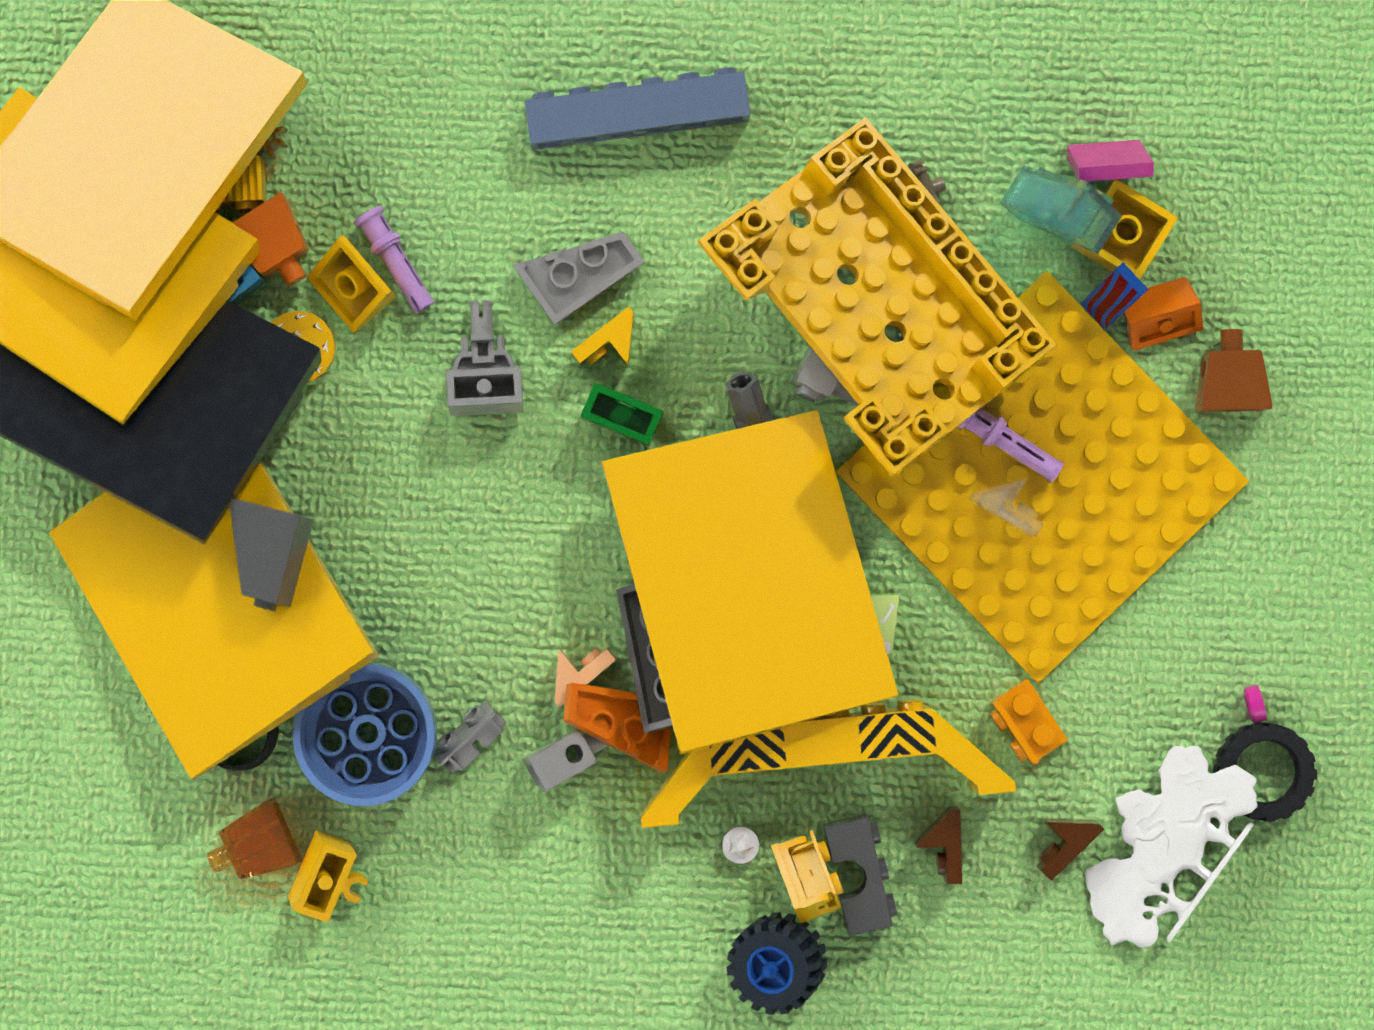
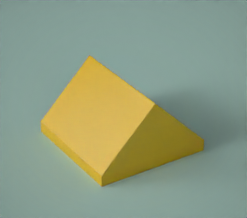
(350, 284)

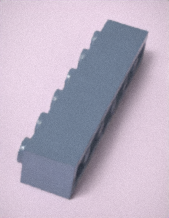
(637, 109)

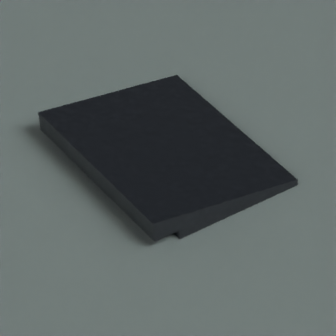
(190, 436)

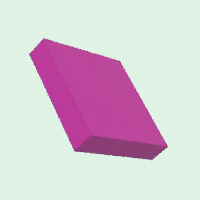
(1110, 160)

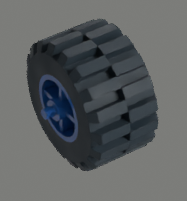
(776, 963)

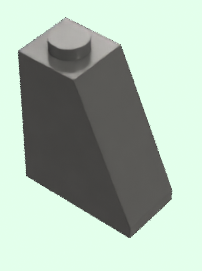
(268, 551)

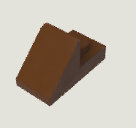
(945, 833)
(1075, 838)

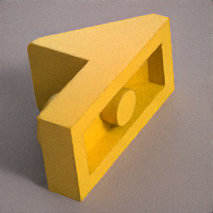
(616, 332)

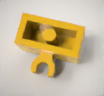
(324, 877)

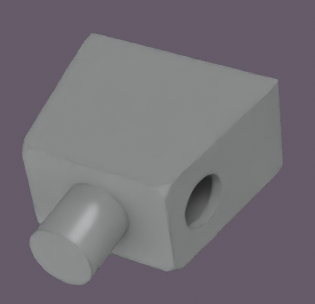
(550, 766)

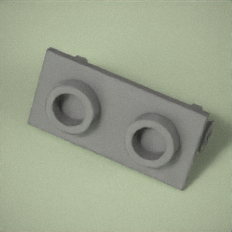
(456, 746)

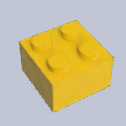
(1137, 233)

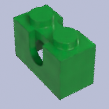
(605, 411)

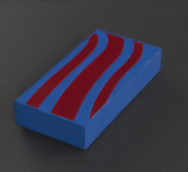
(1114, 296)

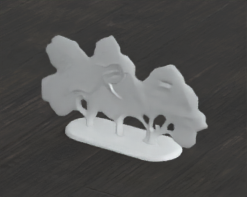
(1166, 838)

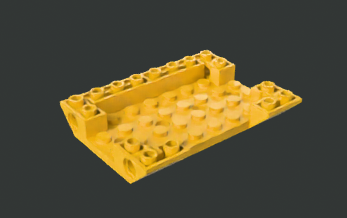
(909, 274)

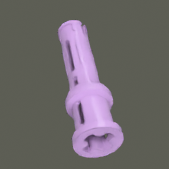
(386, 244)
(995, 432)

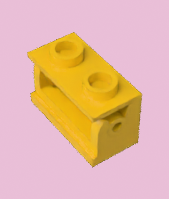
(807, 878)

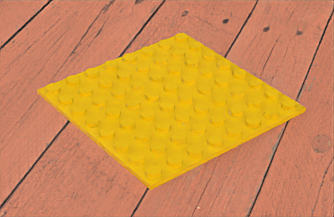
(1123, 503)

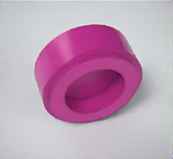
(1255, 703)

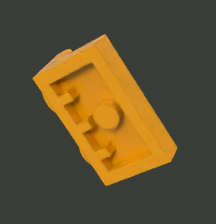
(1027, 721)

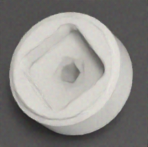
(740, 844)

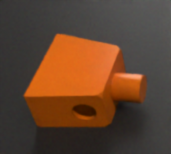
(278, 239)

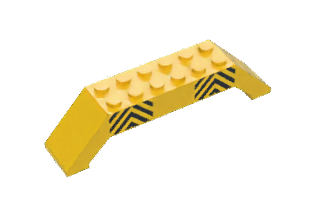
(831, 739)

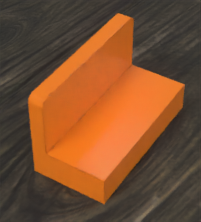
(1163, 314)

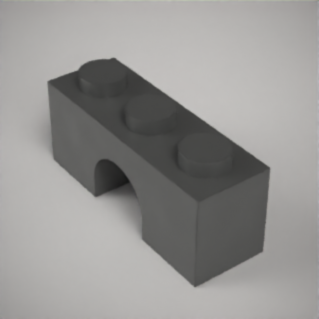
(869, 905)

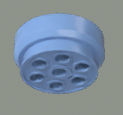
(329, 768)

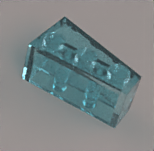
(1062, 207)

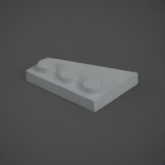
(578, 275)

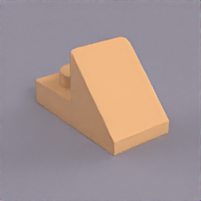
(568, 673)

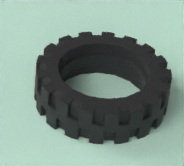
(1298, 750)

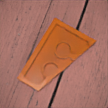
(616, 720)

